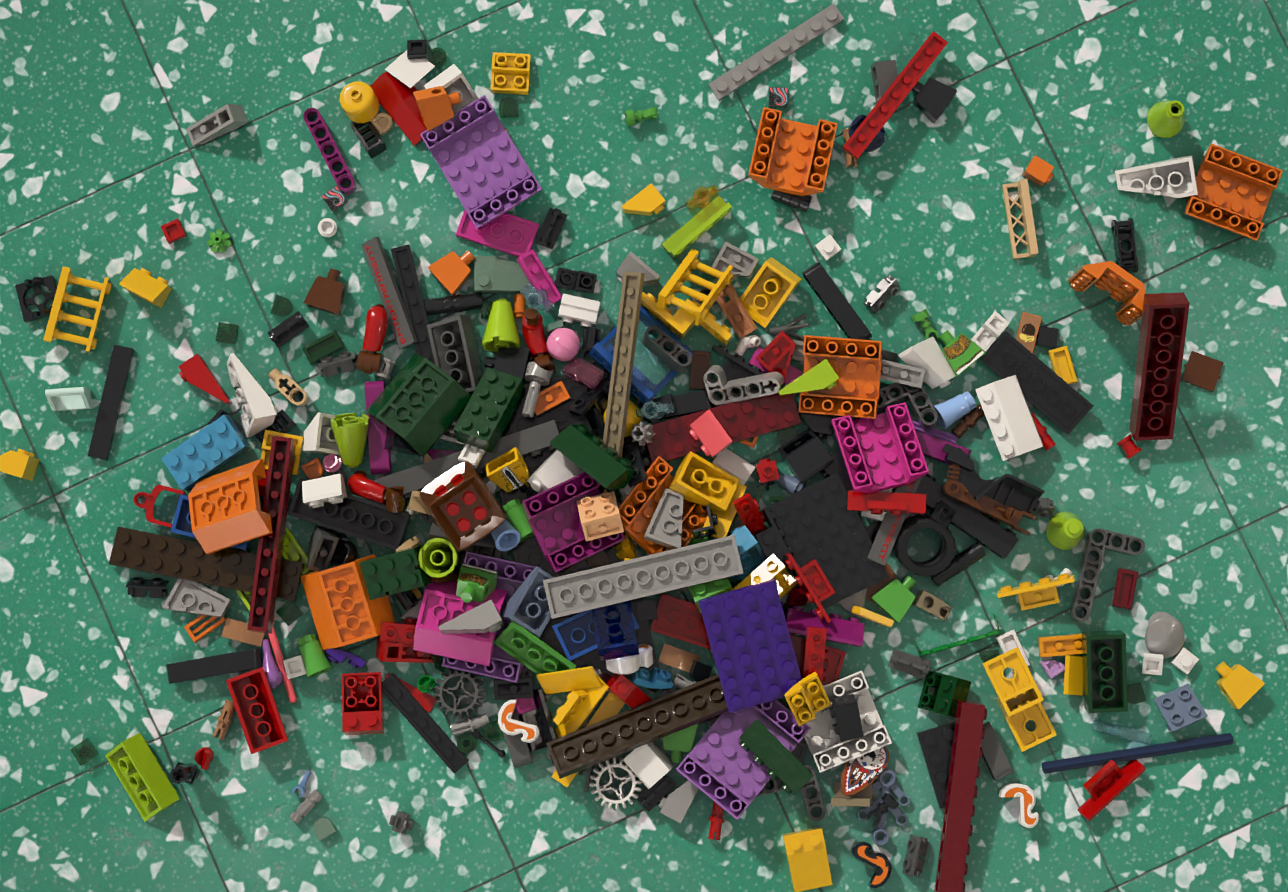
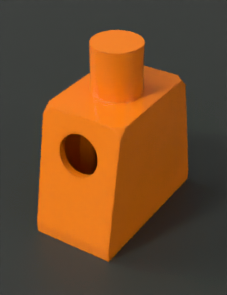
(435, 105)
(452, 271)

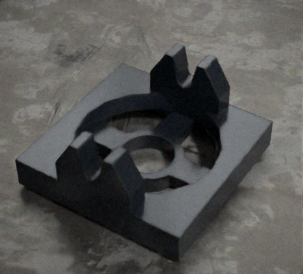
(21, 290)

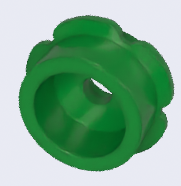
(426, 684)

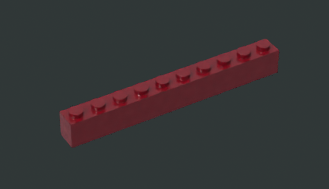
(271, 545)
(960, 796)

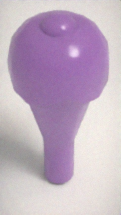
(272, 672)

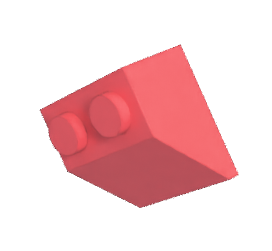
(710, 434)

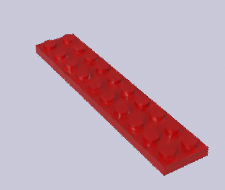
(685, 622)

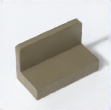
(863, 798)

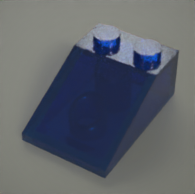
(615, 631)

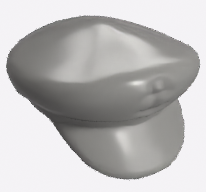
(1164, 635)

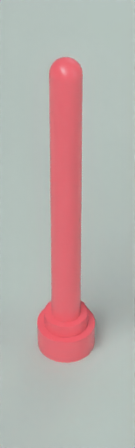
(279, 658)

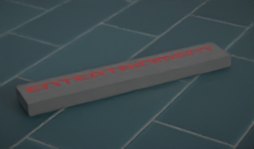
(389, 293)
(890, 529)

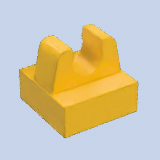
(626, 549)

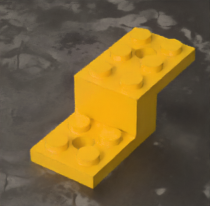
(684, 320)
(1019, 699)

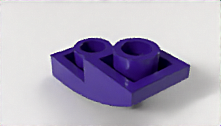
(338, 655)

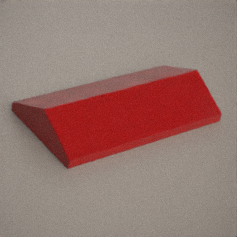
(400, 105)

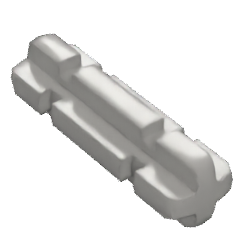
(305, 807)

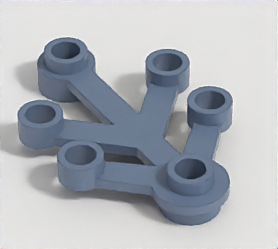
(886, 786)

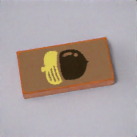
(1028, 330)

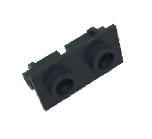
(551, 228)
(288, 329)
(138, 586)
(650, 797)

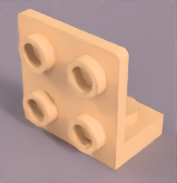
(600, 516)

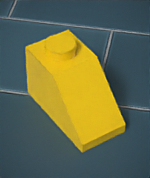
(645, 202)

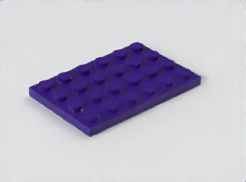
(750, 644)

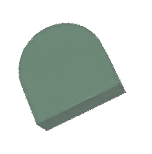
(553, 326)
(323, 827)

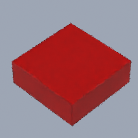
(173, 231)

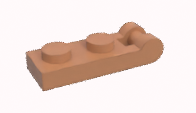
(736, 312)

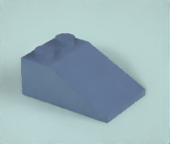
(529, 603)

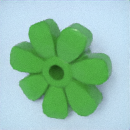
(219, 241)

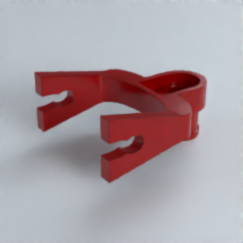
(150, 500)

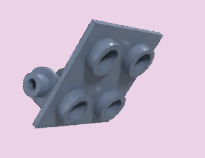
(1180, 708)

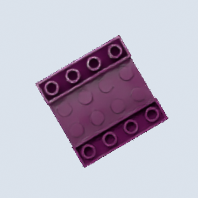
(557, 522)

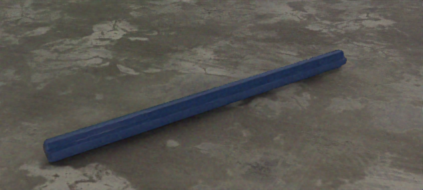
(1137, 753)

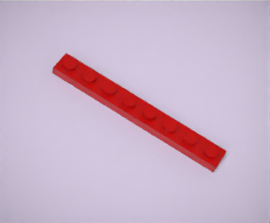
(895, 95)

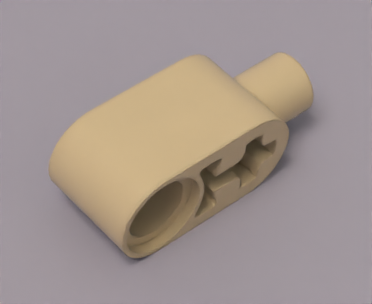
(278, 378)

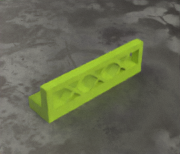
(696, 227)

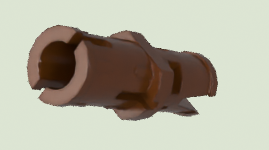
(968, 421)

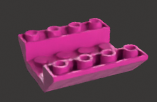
(880, 450)
(443, 605)

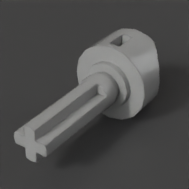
(537, 377)

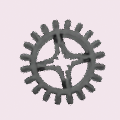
(455, 709)

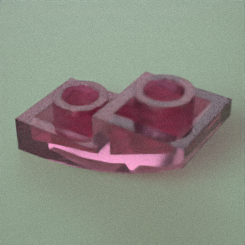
(583, 371)

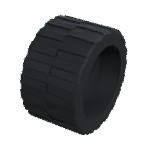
(939, 561)

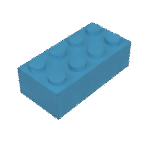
(205, 452)

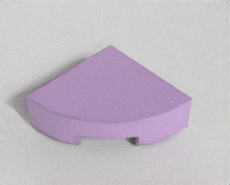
(1052, 667)

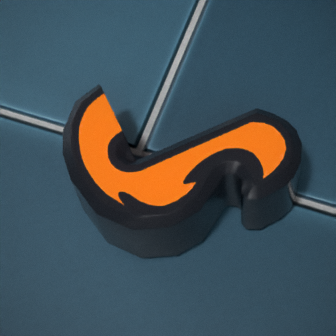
(875, 859)

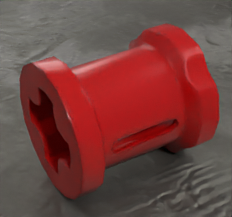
(1129, 446)

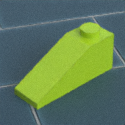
(816, 378)

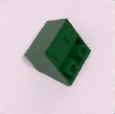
(942, 693)

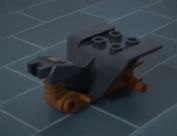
(990, 496)

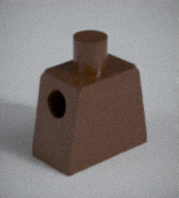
(327, 293)

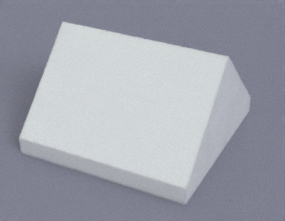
(734, 465)
(649, 763)

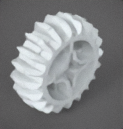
(599, 789)

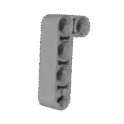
(744, 384)

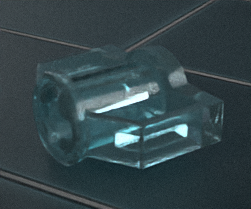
(538, 297)
(654, 410)

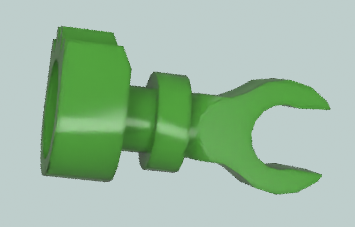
(630, 116)
(922, 317)

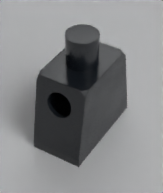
(932, 98)
(510, 361)

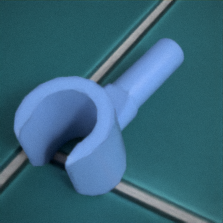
(302, 785)

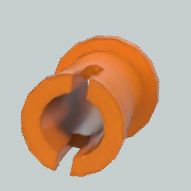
(519, 306)

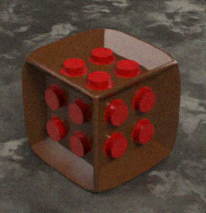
(462, 505)

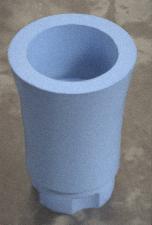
(954, 409)
(506, 536)

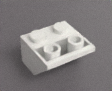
(323, 490)

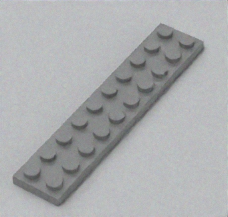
(643, 576)

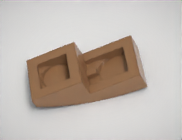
(238, 631)
(677, 658)

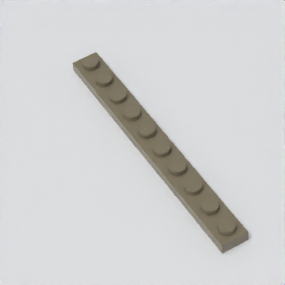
(623, 360)

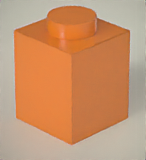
(1039, 171)

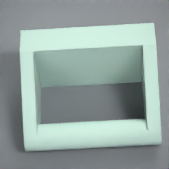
(69, 398)

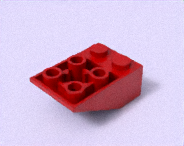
(362, 704)

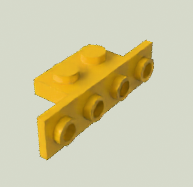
(1038, 593)
(578, 708)

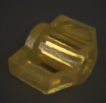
(701, 197)

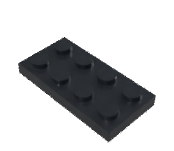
(937, 751)

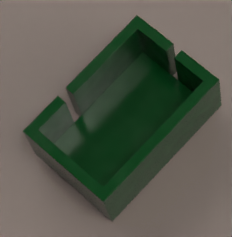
(393, 573)

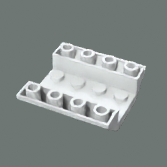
(825, 746)

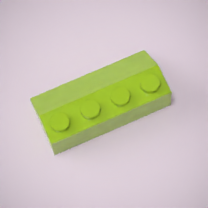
(142, 776)

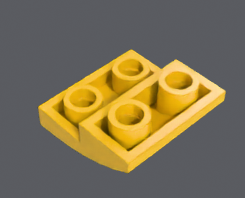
(510, 73)
(807, 698)

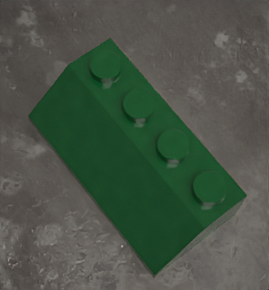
(594, 457)
(775, 757)

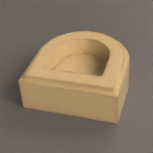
(382, 123)

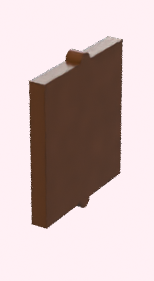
(1202, 371)

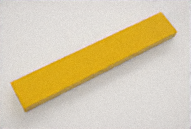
(610, 707)

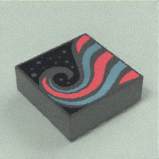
(778, 97)
(334, 199)

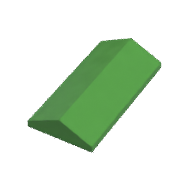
(531, 650)

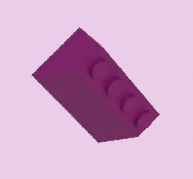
(838, 630)

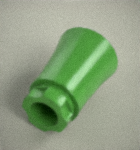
(517, 518)
(313, 656)

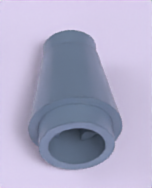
(790, 483)

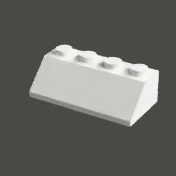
(1009, 417)

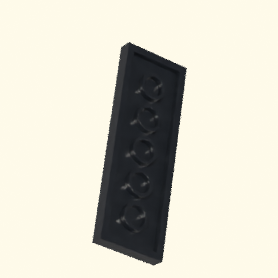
(1038, 382)

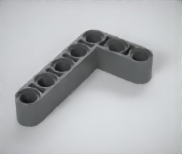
(911, 396)
(1086, 564)
(809, 803)

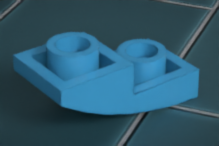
(655, 679)

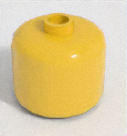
(359, 102)

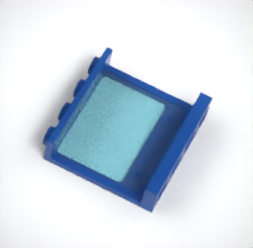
(648, 371)

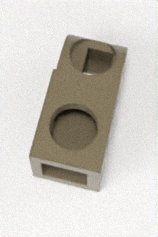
(932, 605)

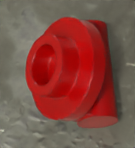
(204, 757)

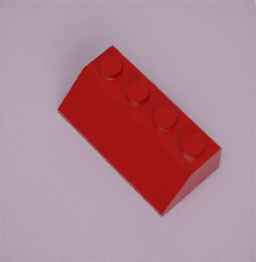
(257, 710)

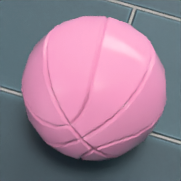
(563, 344)

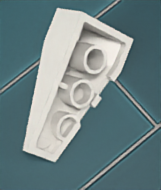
(1166, 178)
(255, 404)

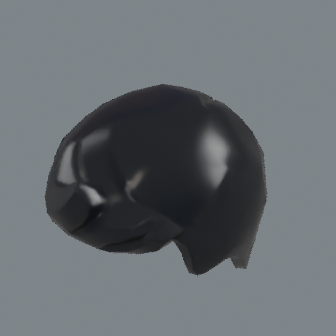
(344, 551)

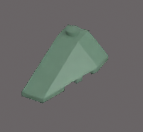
(498, 276)

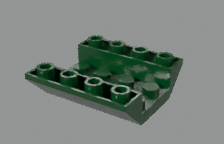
(420, 403)

